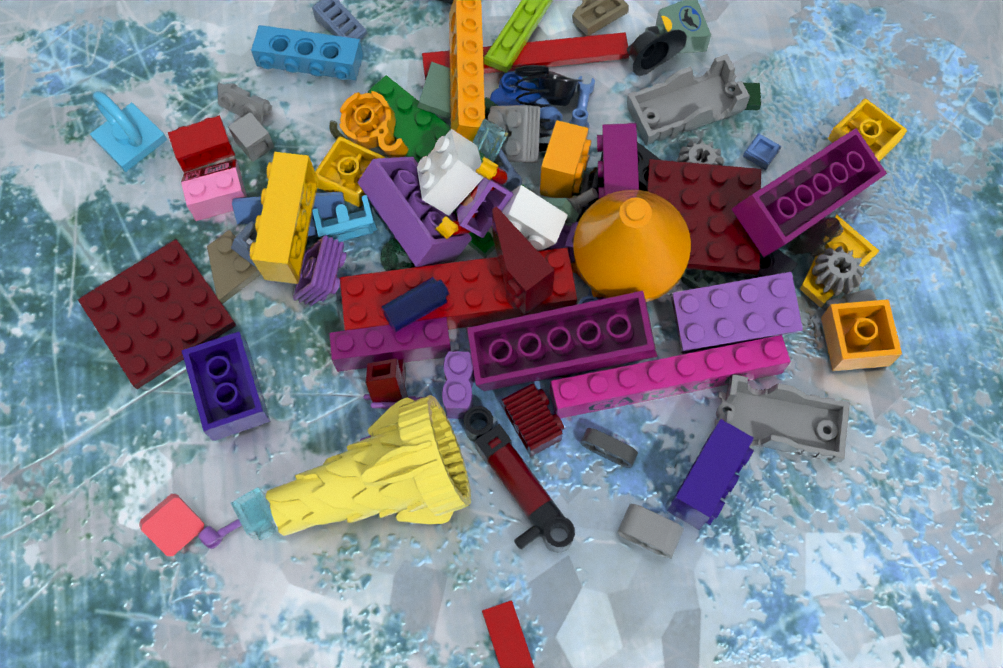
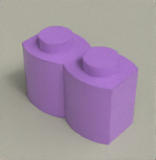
(458, 386)

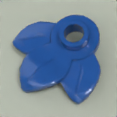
(507, 95)

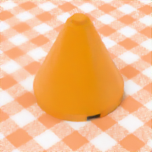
(632, 245)

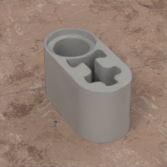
(650, 530)

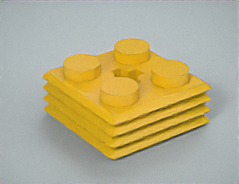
(874, 125)
(342, 158)

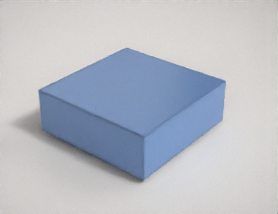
(762, 151)

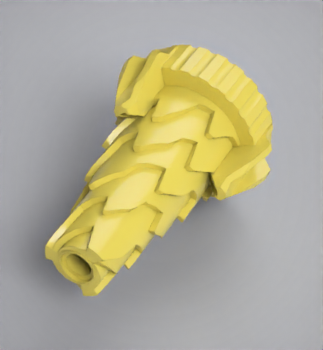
(403, 469)

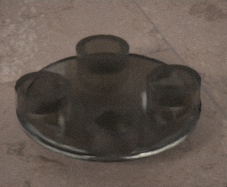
(815, 237)

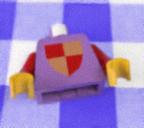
(475, 211)

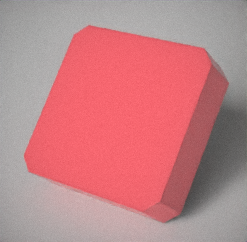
(171, 525)

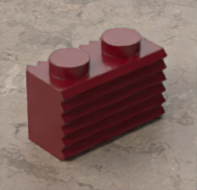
(533, 419)

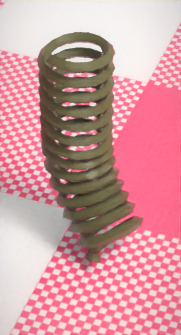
(337, 133)

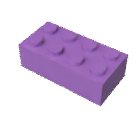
(396, 195)
(736, 312)

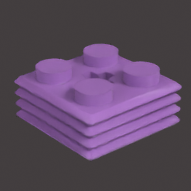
(320, 271)

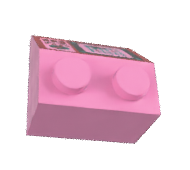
(212, 189)

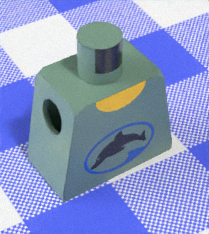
(686, 17)

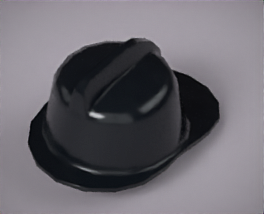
(654, 49)
(561, 88)

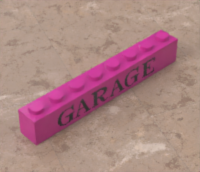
(668, 376)

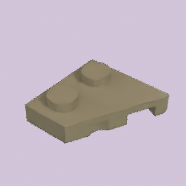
(596, 14)
(228, 268)

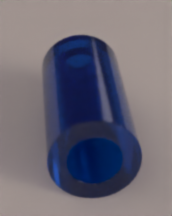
(415, 303)

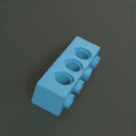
(307, 52)

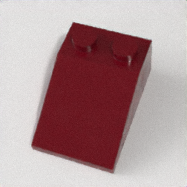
(523, 269)

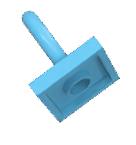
(127, 132)

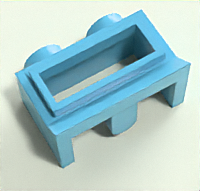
(346, 225)

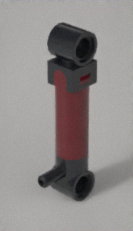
(497, 451)

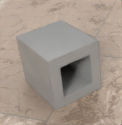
(251, 136)

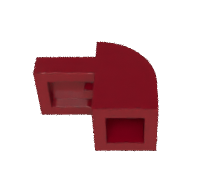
(386, 380)

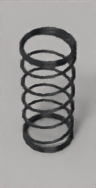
(532, 72)

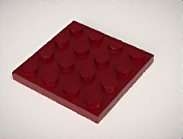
(705, 201)
(156, 313)

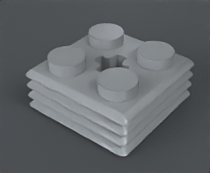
(523, 129)

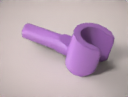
(212, 538)

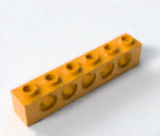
(466, 67)

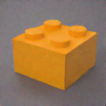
(565, 161)
(861, 335)

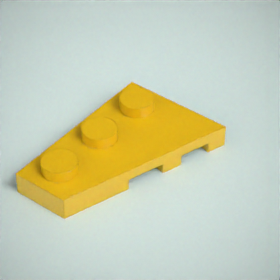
(849, 240)

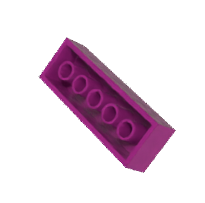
(808, 192)
(562, 341)

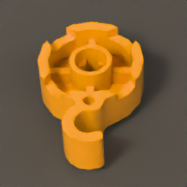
(377, 130)

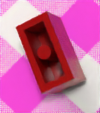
(201, 143)

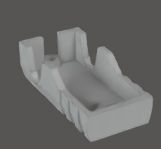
(687, 101)
(786, 419)

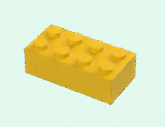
(284, 218)

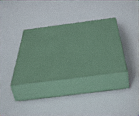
(436, 91)

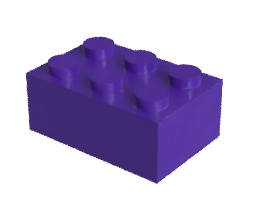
(225, 386)
(712, 475)

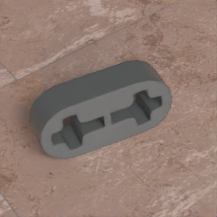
(609, 447)

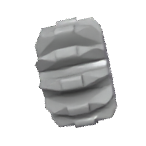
(700, 153)
(838, 271)

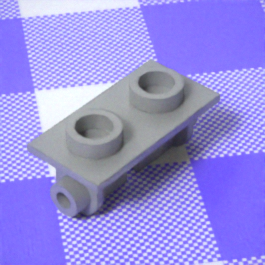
(239, 101)

